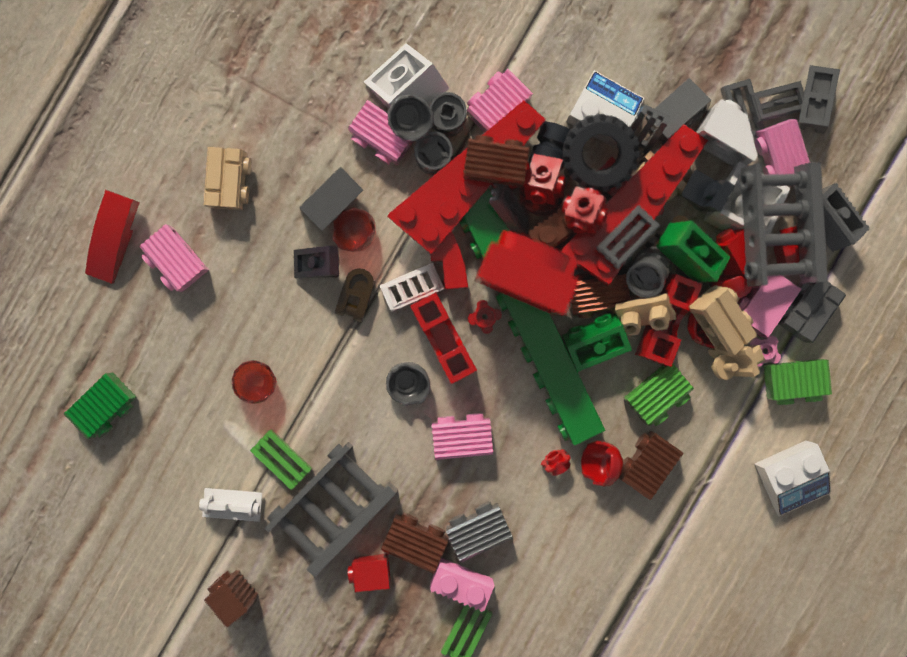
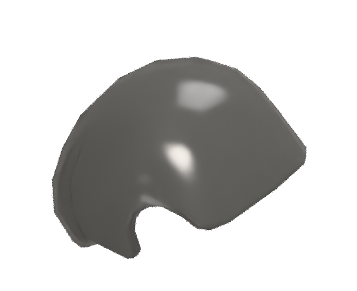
(410, 117)
(408, 383)

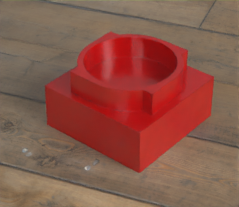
(529, 272)

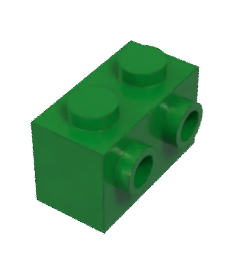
(693, 251)
(596, 341)

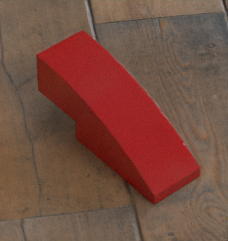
(110, 236)
(453, 263)

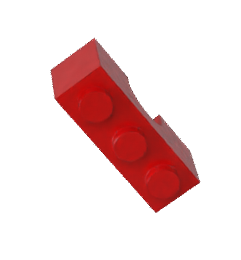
(443, 338)
(663, 344)

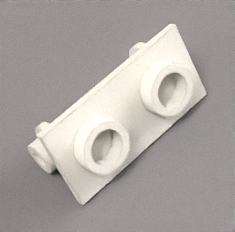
(231, 504)

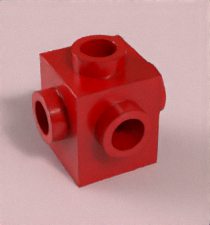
(544, 179)
(591, 216)

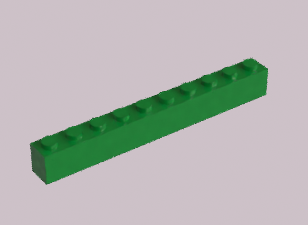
(540, 339)

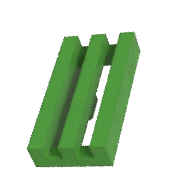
(273, 467)
(476, 637)

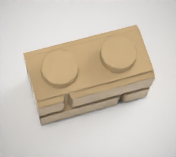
(226, 178)
(723, 320)

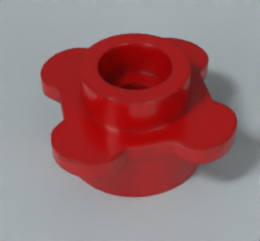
(476, 317)
(556, 462)

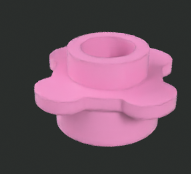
(771, 345)

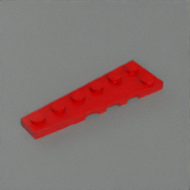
(648, 189)
(447, 196)

